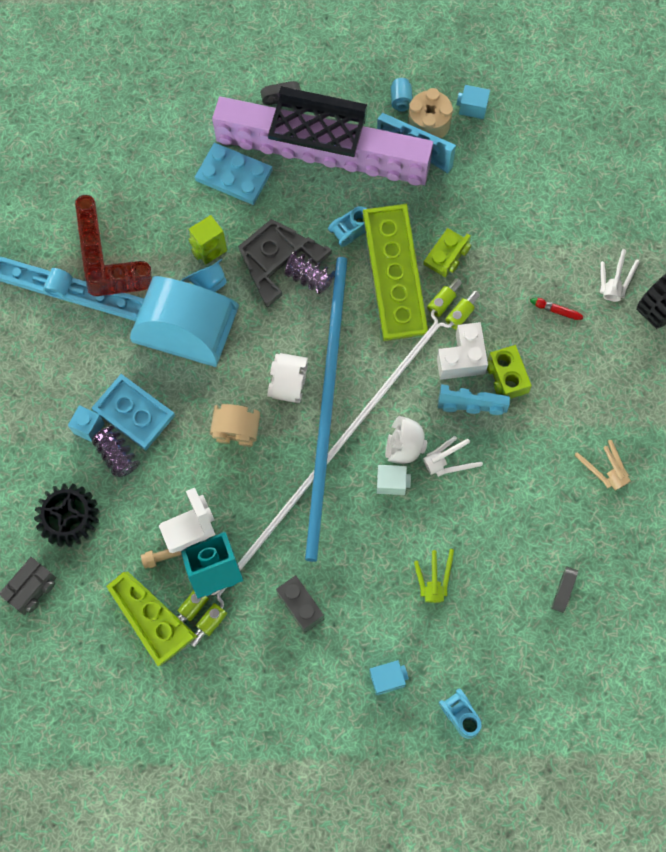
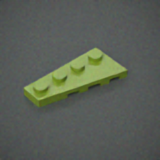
(153, 622)

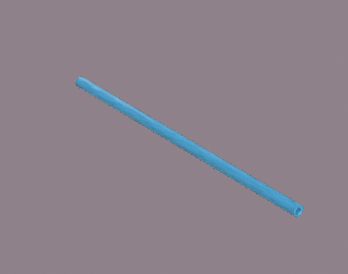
(326, 411)

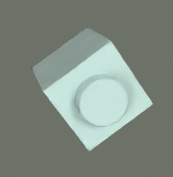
(392, 479)

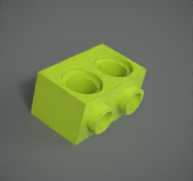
(207, 240)
(513, 372)

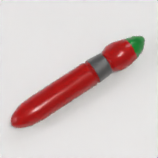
(555, 308)

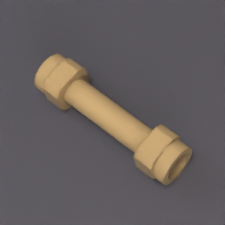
(149, 559)

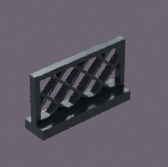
(326, 106)

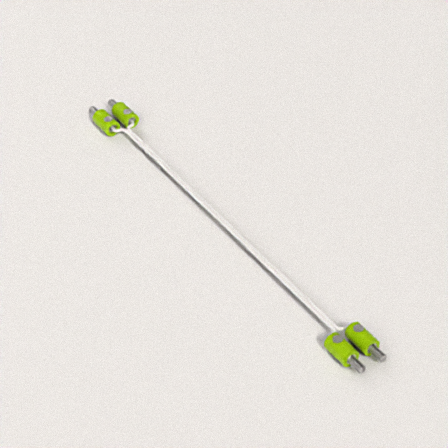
(437, 306)

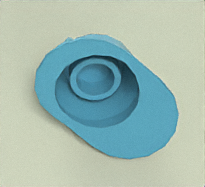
(208, 278)

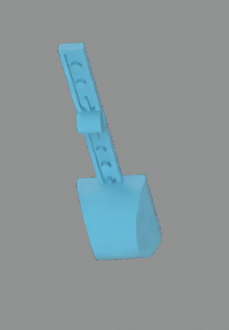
(170, 318)

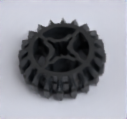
(64, 533)

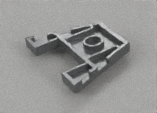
(270, 250)

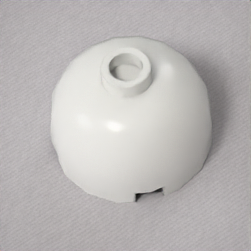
(405, 442)

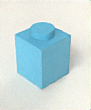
(473, 101)
(85, 423)
(388, 677)

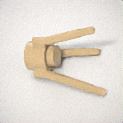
(618, 476)

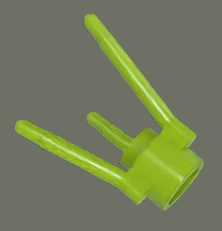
(434, 591)

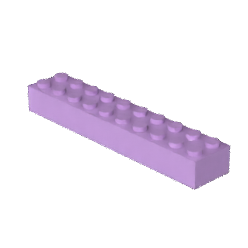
(377, 152)

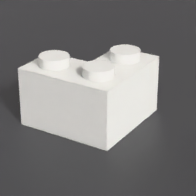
(467, 358)

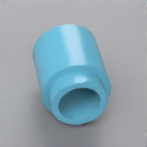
(401, 94)

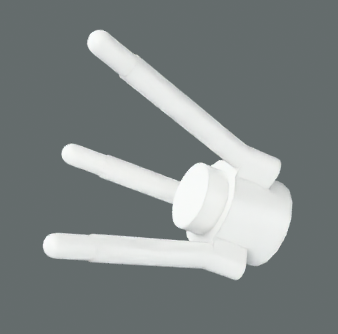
(613, 289)
(435, 460)

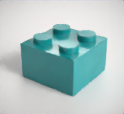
(211, 565)

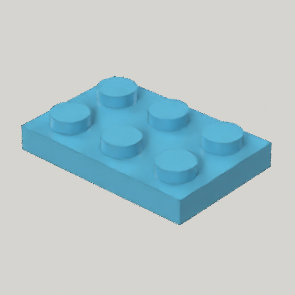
(233, 173)
(133, 412)

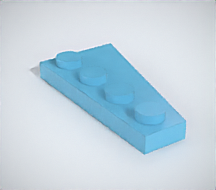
(442, 151)

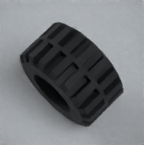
(653, 304)

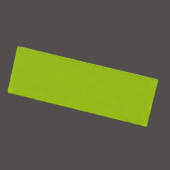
(395, 272)

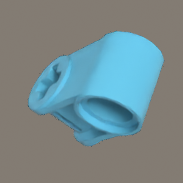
(347, 228)
(460, 713)

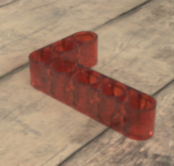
(93, 260)

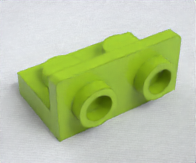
(447, 251)

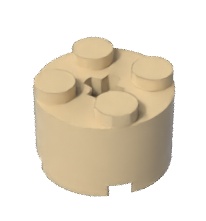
(431, 112)
(234, 423)

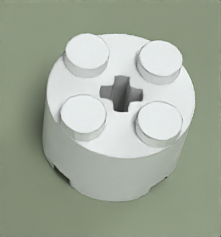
(288, 377)

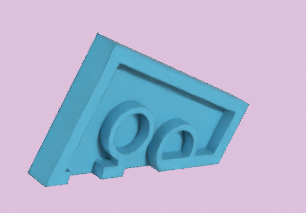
(464, 400)

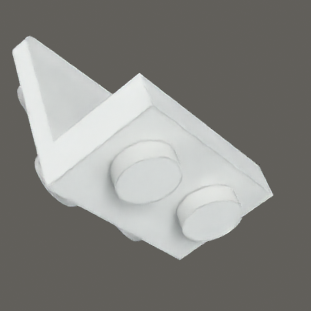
(190, 526)

